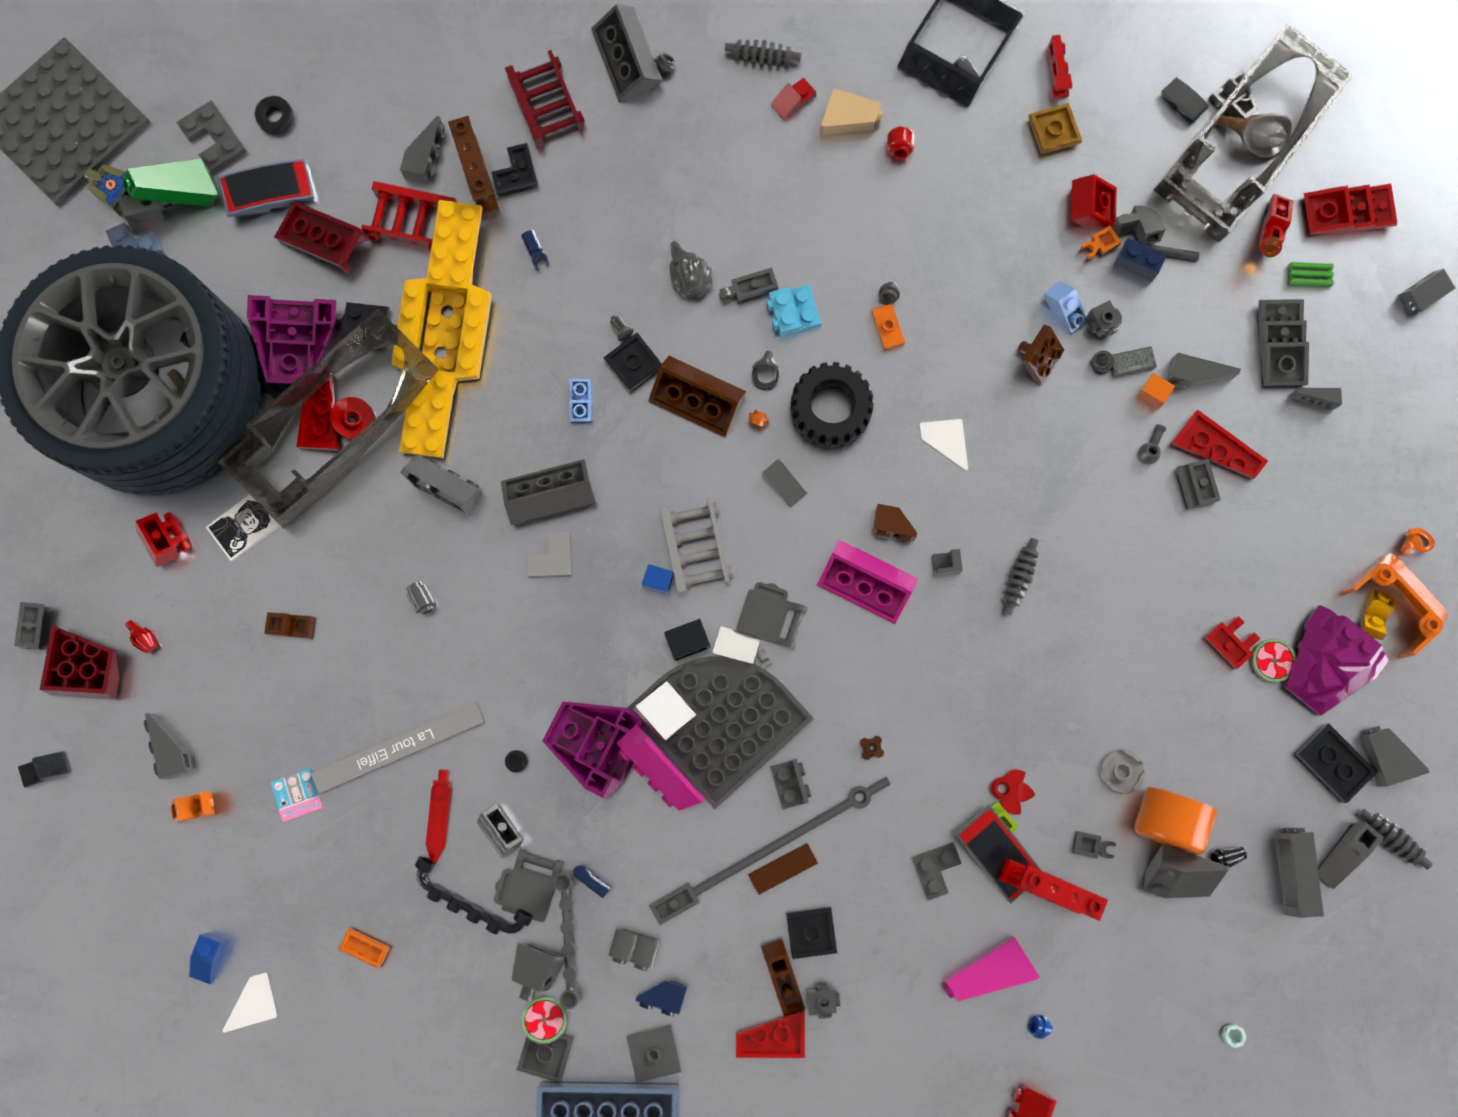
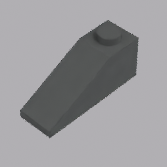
(1195, 371)

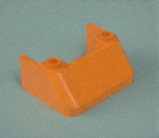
(1392, 571)

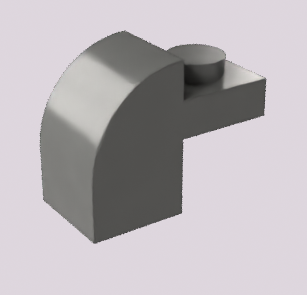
(1142, 221)

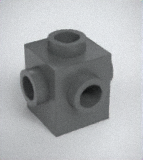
(1104, 319)
(813, 1001)

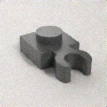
(1090, 845)

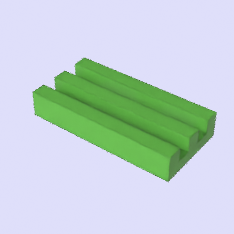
(1311, 266)

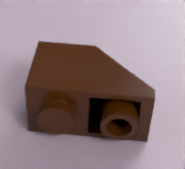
(892, 522)

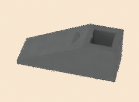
(421, 153)
(169, 753)
(1349, 853)

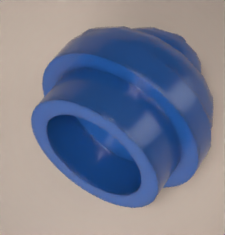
(1040, 1027)

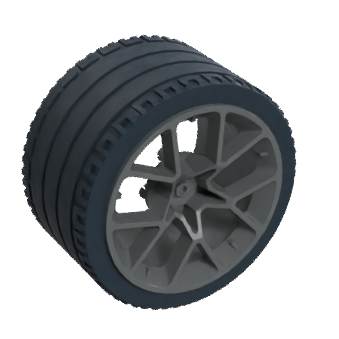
(65, 335)

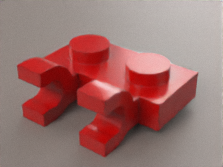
(1228, 644)

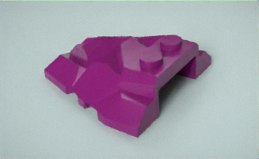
(1333, 661)

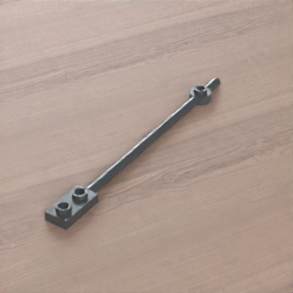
(685, 896)

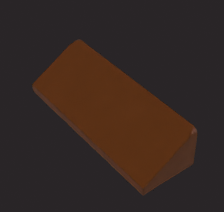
(782, 868)

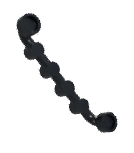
(474, 912)

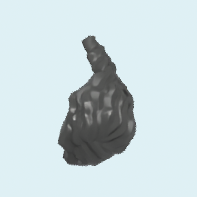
(689, 272)

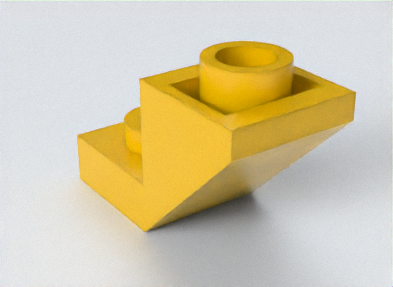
(1376, 612)

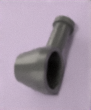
(1144, 454)

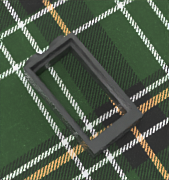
(1299, 873)

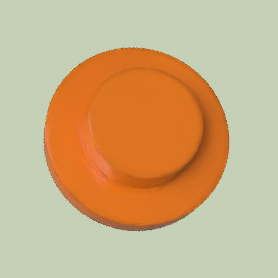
(758, 418)

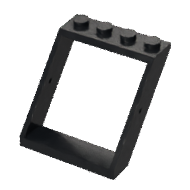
(946, 75)

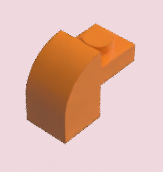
(192, 807)

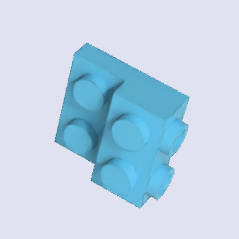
(793, 310)

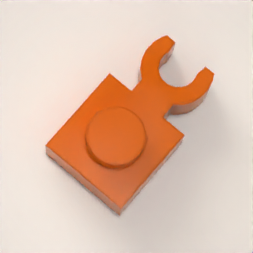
(1102, 241)

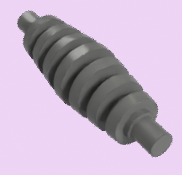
(763, 52)
(1020, 576)
(1397, 839)

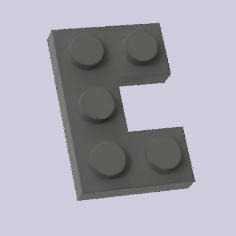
(227, 144)

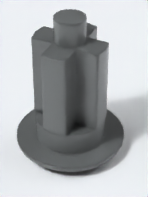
(620, 327)

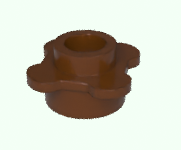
(867, 752)

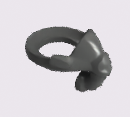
(766, 361)

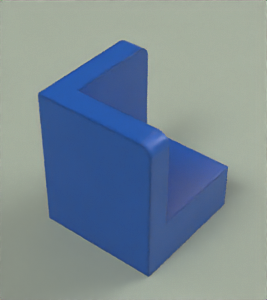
(657, 579)

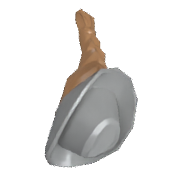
(1261, 133)

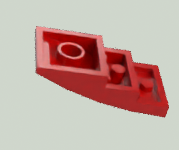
(1350, 209)

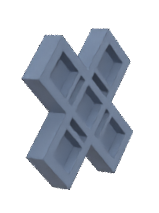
(122, 236)

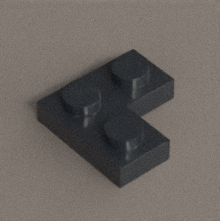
(519, 175)

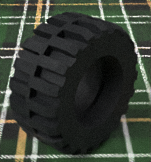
(835, 378)

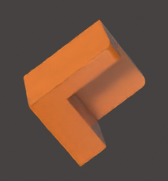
(1156, 390)

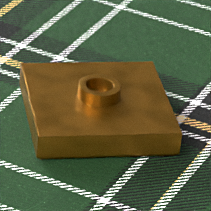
(1055, 128)

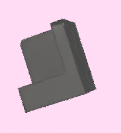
(947, 563)

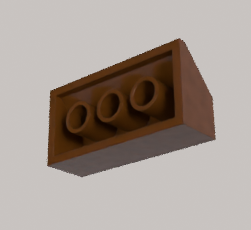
(696, 395)

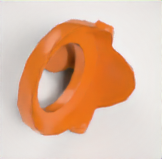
(1414, 541)

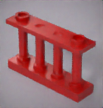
(404, 197)
(1053, 889)

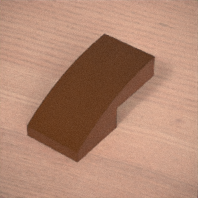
(289, 625)

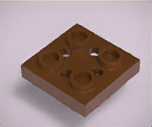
(1041, 354)

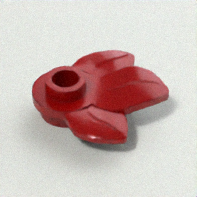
(1014, 792)

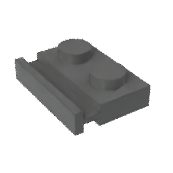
(1198, 483)

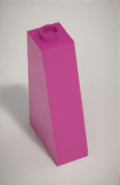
(992, 971)

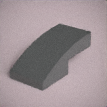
(1186, 99)

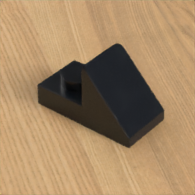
(43, 769)

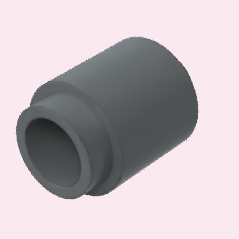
(420, 598)

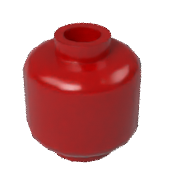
(900, 142)

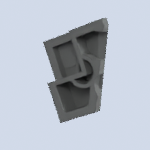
(1242, 106)

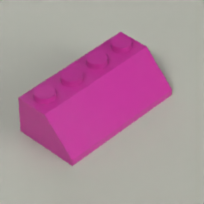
(867, 581)
(659, 769)

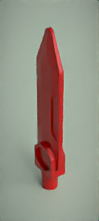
(438, 816)

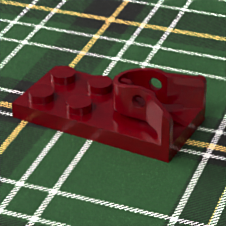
(320, 235)

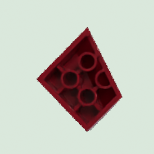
(79, 667)

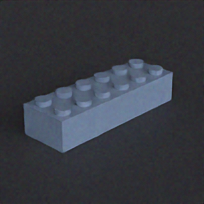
(606, 1100)

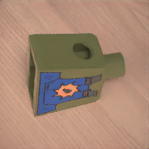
(107, 186)

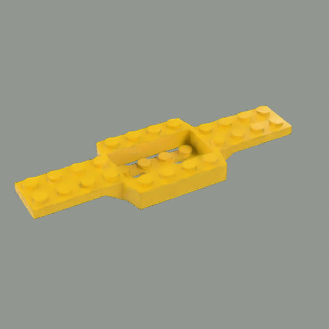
(460, 334)

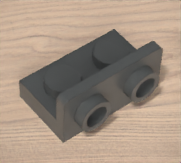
(790, 783)

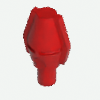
(141, 637)

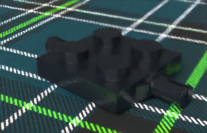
(355, 315)

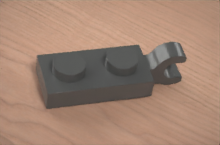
(750, 286)

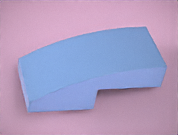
(580, 399)

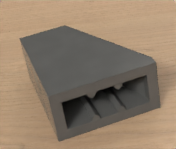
(1390, 757)

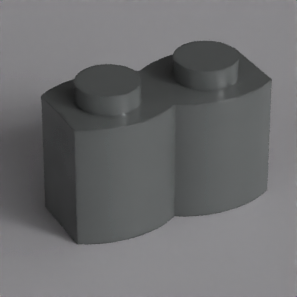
(634, 948)

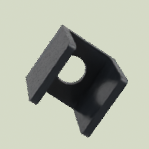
(687, 640)

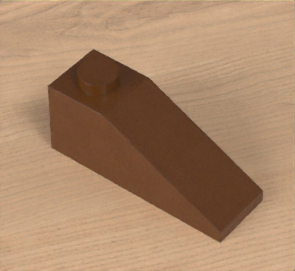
(783, 977)

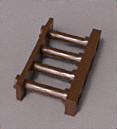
(474, 165)

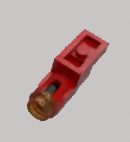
(1275, 225)

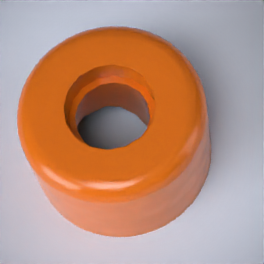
(1175, 820)

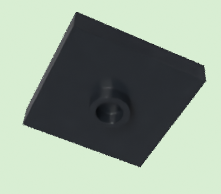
(633, 362)
(811, 933)

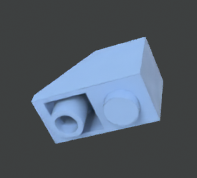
(1066, 306)

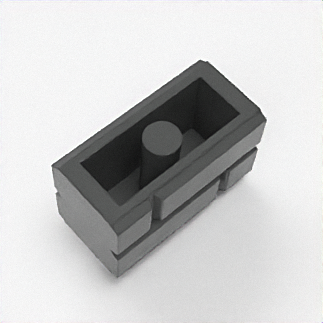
(500, 830)

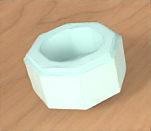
(1233, 1035)

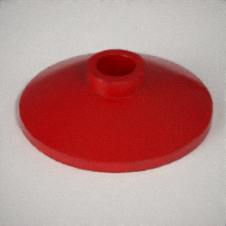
(354, 408)

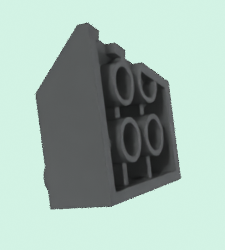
(442, 484)

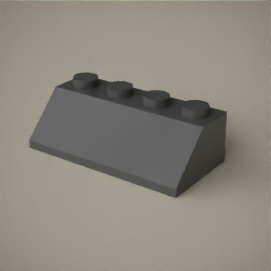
(626, 52)
(547, 492)

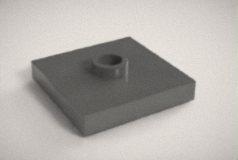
(653, 1054)

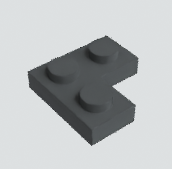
(929, 868)

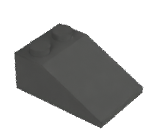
(1182, 874)

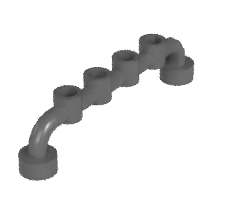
(569, 997)

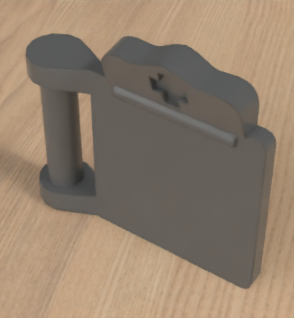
(766, 613)
(527, 888)

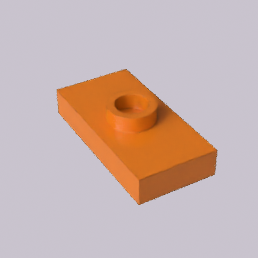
(888, 326)
(364, 948)

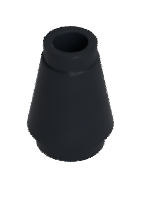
(1229, 856)

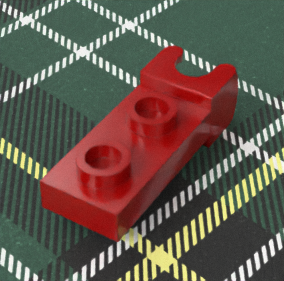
(1061, 79)

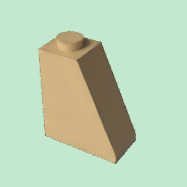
(850, 114)

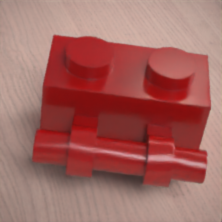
(158, 541)

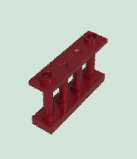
(531, 114)

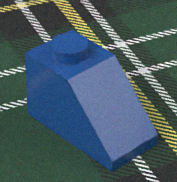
(207, 957)

